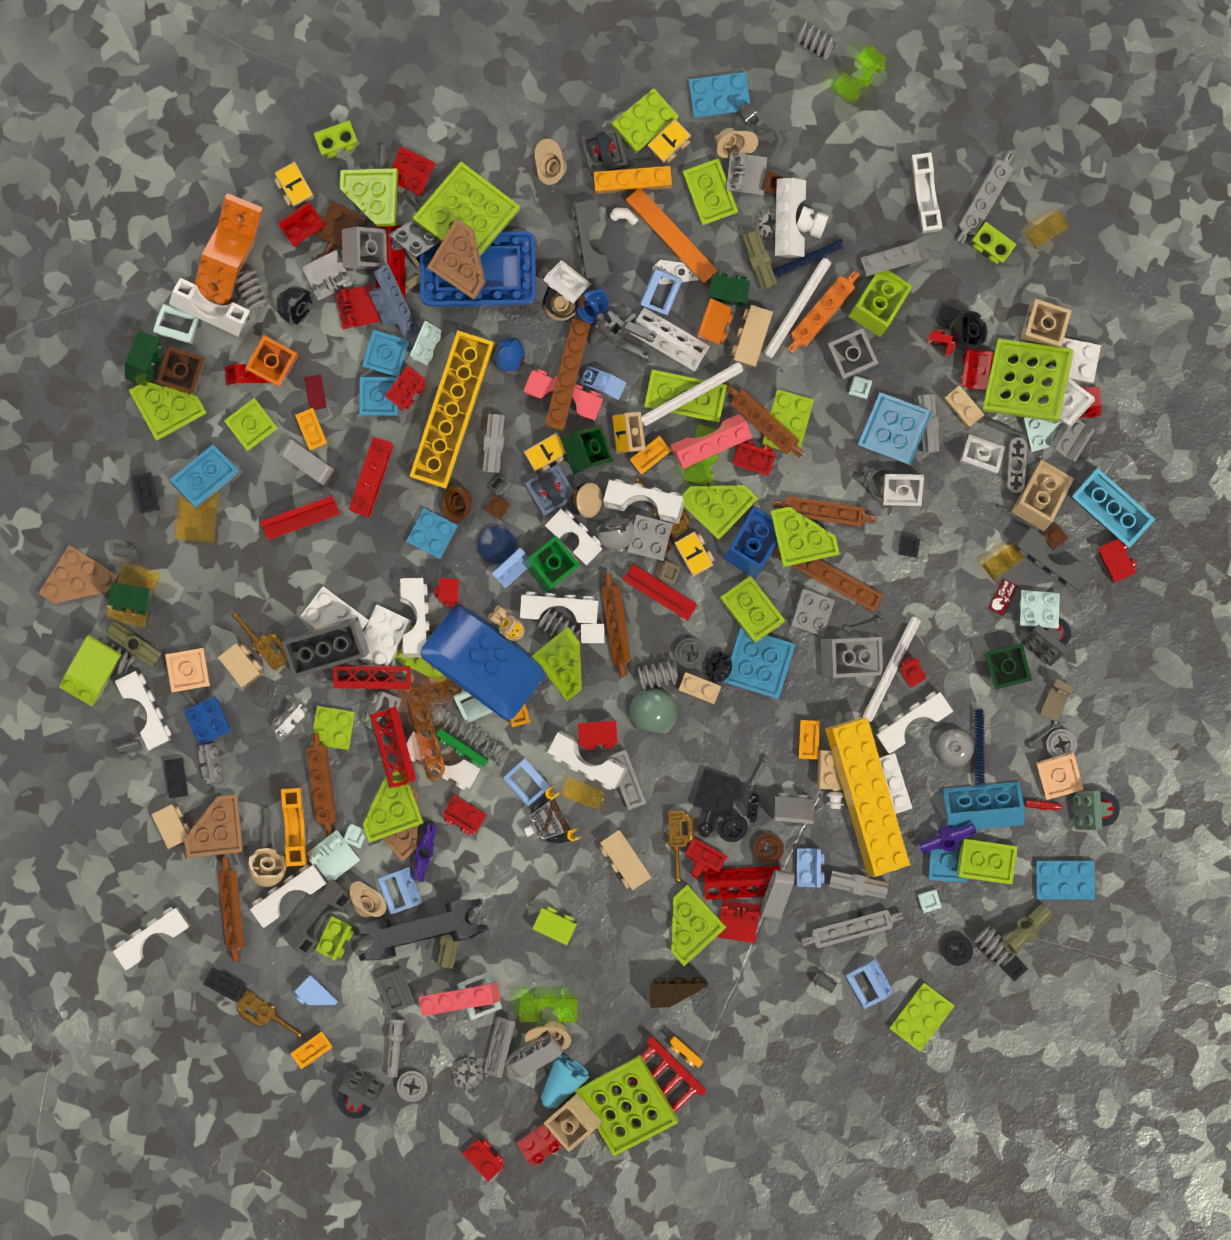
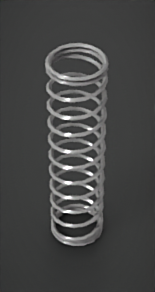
(502, 755)

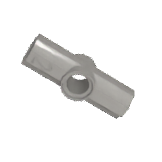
(930, 439)
(493, 443)
(858, 884)

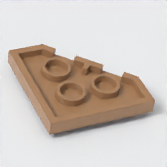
(459, 260)
(77, 578)
(215, 830)
(404, 842)

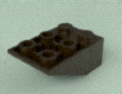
(668, 993)

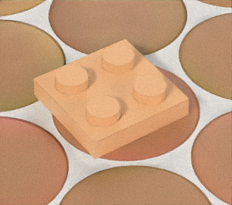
(187, 670)
(1059, 776)

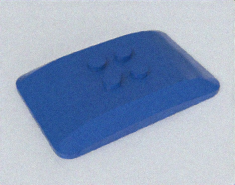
(507, 271)
(483, 662)

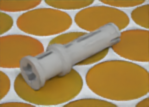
(395, 1037)

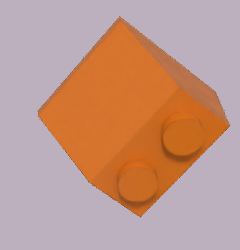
(714, 322)
(272, 361)

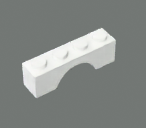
(925, 193)
(789, 195)
(226, 317)
(621, 495)
(412, 594)
(534, 606)
(154, 732)
(893, 735)
(566, 749)
(463, 772)
(268, 909)
(131, 952)

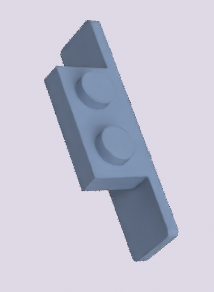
(392, 304)

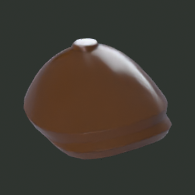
(456, 503)

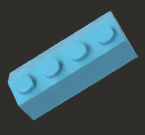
(1113, 507)

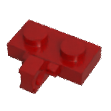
(704, 858)

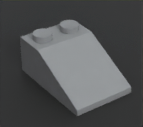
(851, 657)
(793, 809)

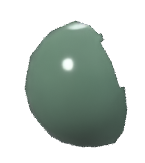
(653, 710)

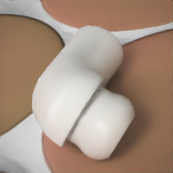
(623, 213)

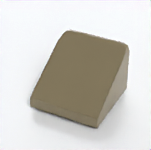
(666, 571)

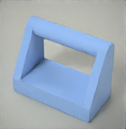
(651, 287)
(534, 775)
(407, 888)
(877, 980)

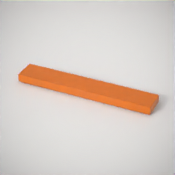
(671, 235)

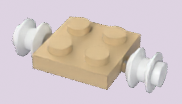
(829, 779)

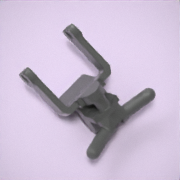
(615, 329)

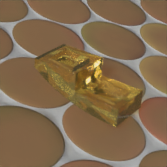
(1047, 229)
(1003, 561)
(583, 794)

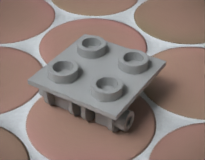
(746, 173)
(327, 275)
(650, 537)
(812, 612)

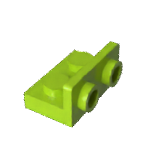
(334, 938)

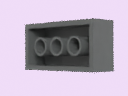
(325, 647)

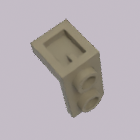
(413, 280)
(1056, 699)

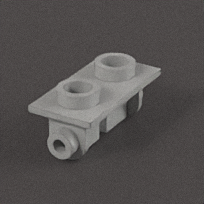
(294, 711)
(213, 771)

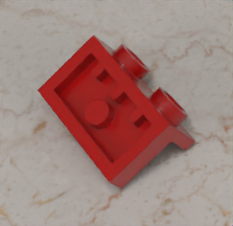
(301, 224)
(405, 388)
(464, 815)
(484, 1159)

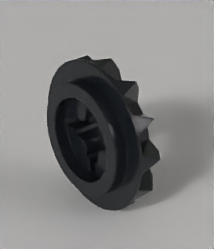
(724, 663)
(752, 808)
(736, 833)
(966, 947)

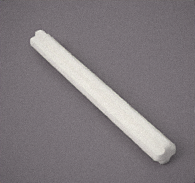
(797, 307)
(692, 394)
(891, 668)

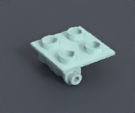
(425, 343)
(1041, 432)
(1039, 609)
(333, 856)

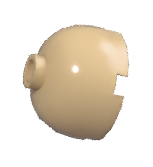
(266, 867)

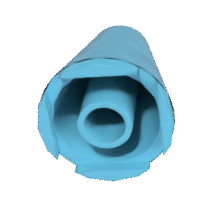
(562, 1081)

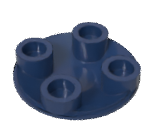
(496, 545)

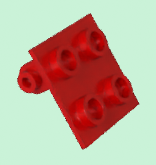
(412, 170)
(356, 307)
(740, 920)

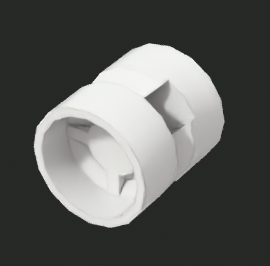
(812, 222)

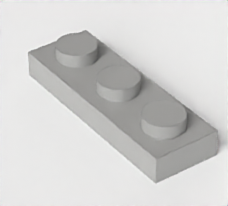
(890, 259)
(629, 785)
(499, 1047)

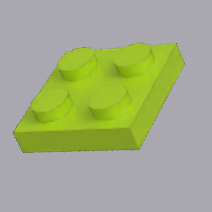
(251, 424)
(334, 727)

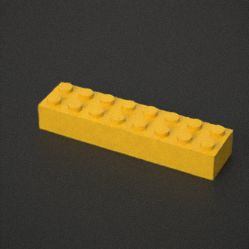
(452, 409)
(867, 797)

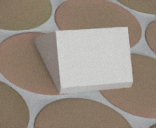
(982, 454)
(903, 489)

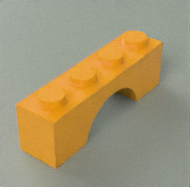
(628, 179)
(294, 827)

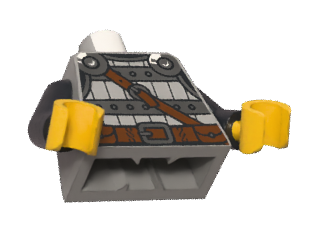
(549, 820)

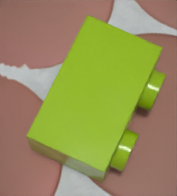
(554, 925)

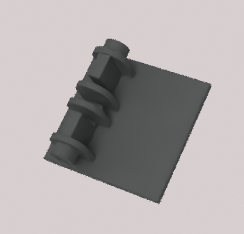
(413, 239)

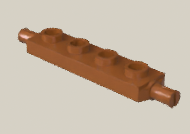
(765, 421)
(827, 511)
(616, 625)
(321, 784)
(231, 909)

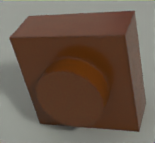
(770, 182)
(497, 507)
(1055, 536)

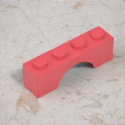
(541, 385)
(730, 433)
(459, 999)

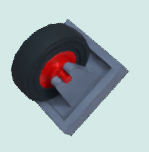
(550, 490)

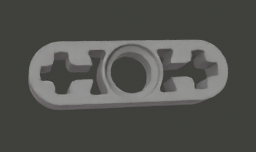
(1023, 460)

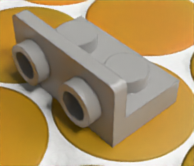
(1072, 440)
(379, 702)

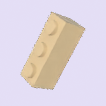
(752, 336)
(624, 860)

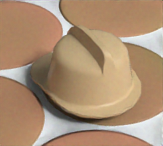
(733, 141)
(549, 161)
(366, 900)
(553, 1028)

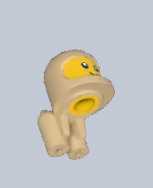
(509, 625)

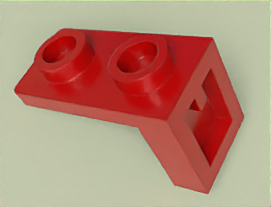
(237, 374)
(912, 671)

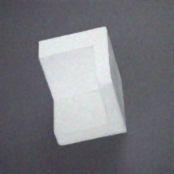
(592, 633)

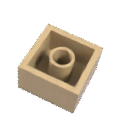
(1045, 324)
(241, 665)
(572, 1122)

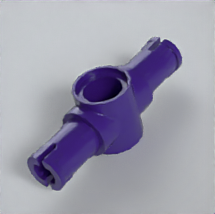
(947, 838)
(421, 863)

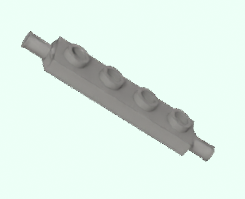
(985, 197)
(852, 928)

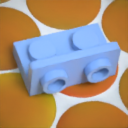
(511, 568)
(809, 867)

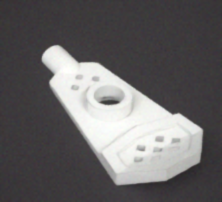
(672, 269)

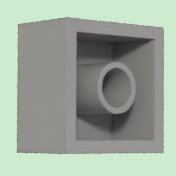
(364, 248)
(852, 354)

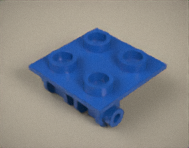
(207, 721)

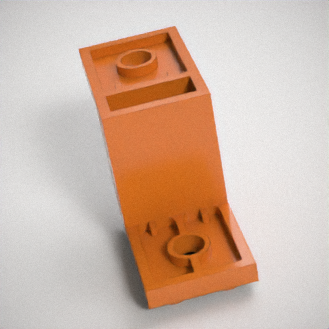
(228, 249)

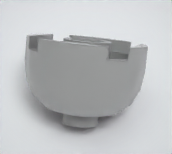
(617, 534)
(954, 748)

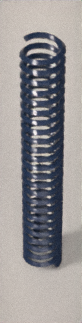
(807, 257)
(979, 746)

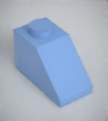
(314, 993)

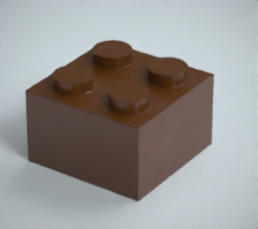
(181, 370)

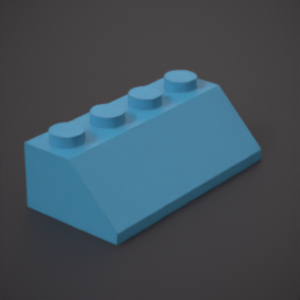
(984, 805)

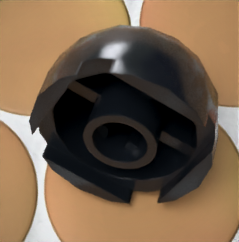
(293, 304)
(968, 330)

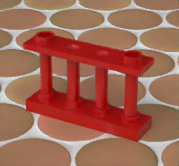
(371, 477)
(681, 1073)

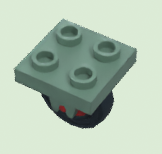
(1094, 809)

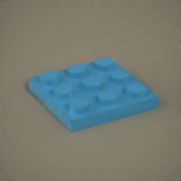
(895, 428)
(760, 665)

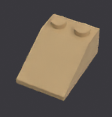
(1042, 495)

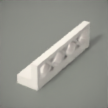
(668, 342)

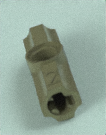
(759, 260)
(124, 636)
(1027, 929)
(447, 951)

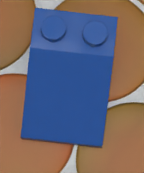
(752, 543)

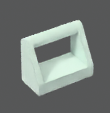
(174, 334)
(470, 709)
(479, 980)

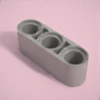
(306, 461)
(777, 895)
(534, 1056)

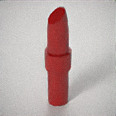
(1043, 805)

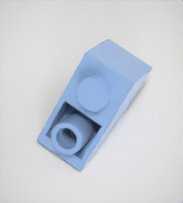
(603, 382)

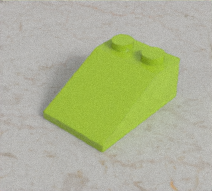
(880, 302)
(90, 671)

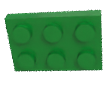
(461, 748)

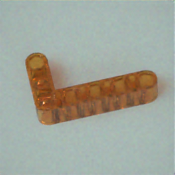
(426, 725)

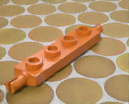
(823, 311)

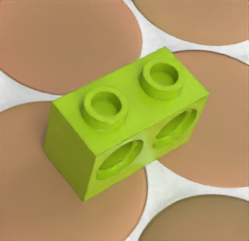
(334, 133)
(996, 239)

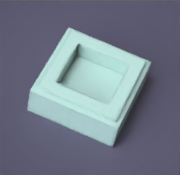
(860, 387)
(355, 835)
(929, 901)

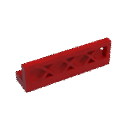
(395, 260)
(300, 517)
(660, 592)
(371, 681)
(398, 743)
(740, 878)

